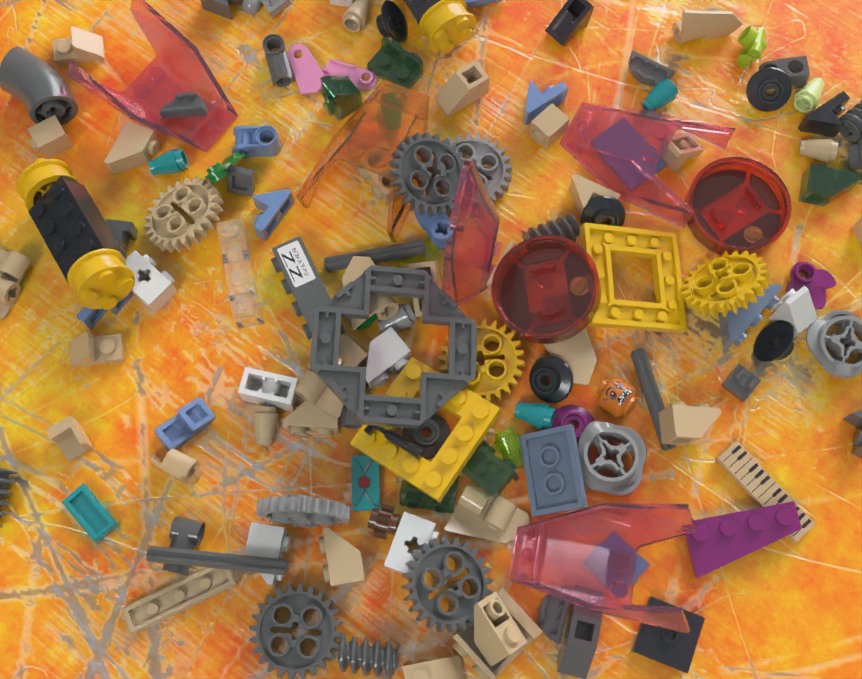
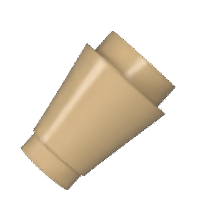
(356, 15)
(819, 149)
(264, 424)

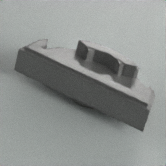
(648, 71)
(185, 105)
(552, 617)

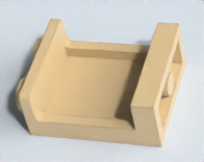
(465, 643)

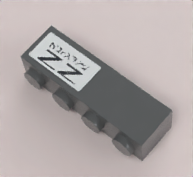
(301, 280)

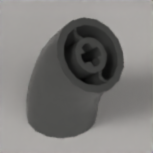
(37, 86)

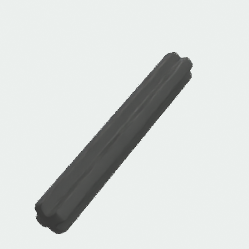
(377, 255)
(650, 390)

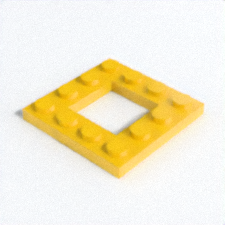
(662, 248)
(438, 475)

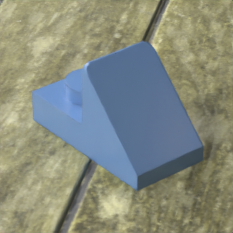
(539, 101)
(275, 207)

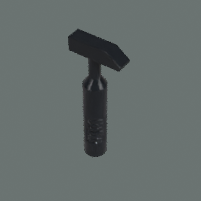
(398, 440)

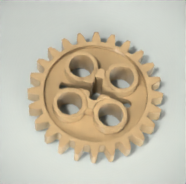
(169, 228)

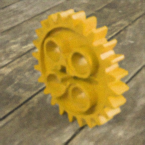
(726, 283)
(486, 384)

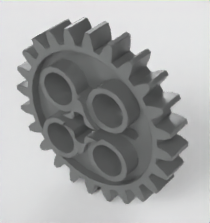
(408, 166)
(434, 561)
(293, 658)

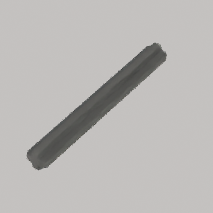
(217, 560)

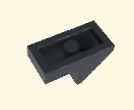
(569, 19)
(825, 118)

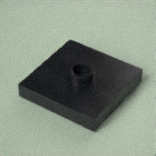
(666, 645)

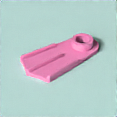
(305, 69)
(354, 73)

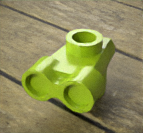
(753, 45)

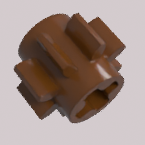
(383, 521)

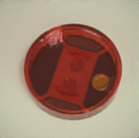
(738, 206)
(546, 289)

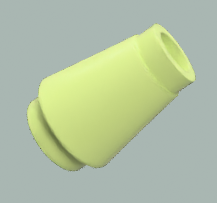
(809, 95)

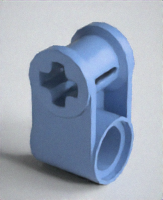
(252, 141)
(434, 227)

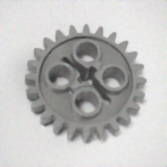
(485, 153)
(303, 511)

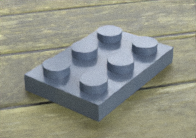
(553, 471)

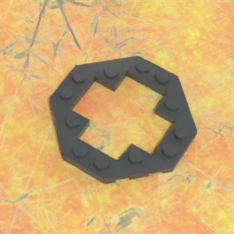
(349, 381)

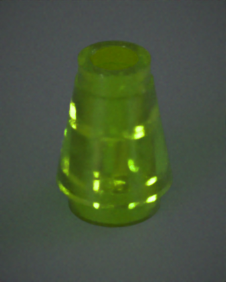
(509, 446)

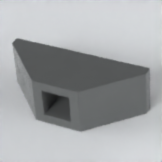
(579, 642)

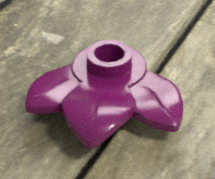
(816, 281)

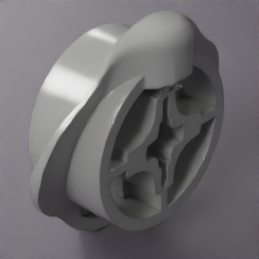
(819, 341)
(596, 434)

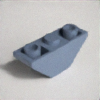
(734, 325)

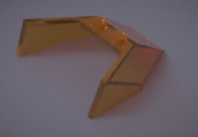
(370, 139)

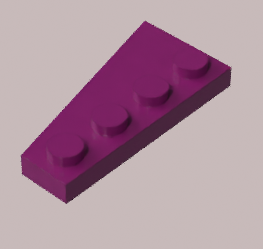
(737, 534)

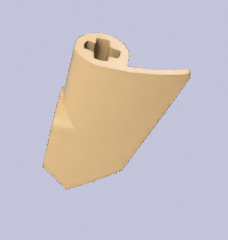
(705, 24)
(12, 270)
(381, 305)
(577, 354)
(316, 392)
(179, 466)
(486, 517)

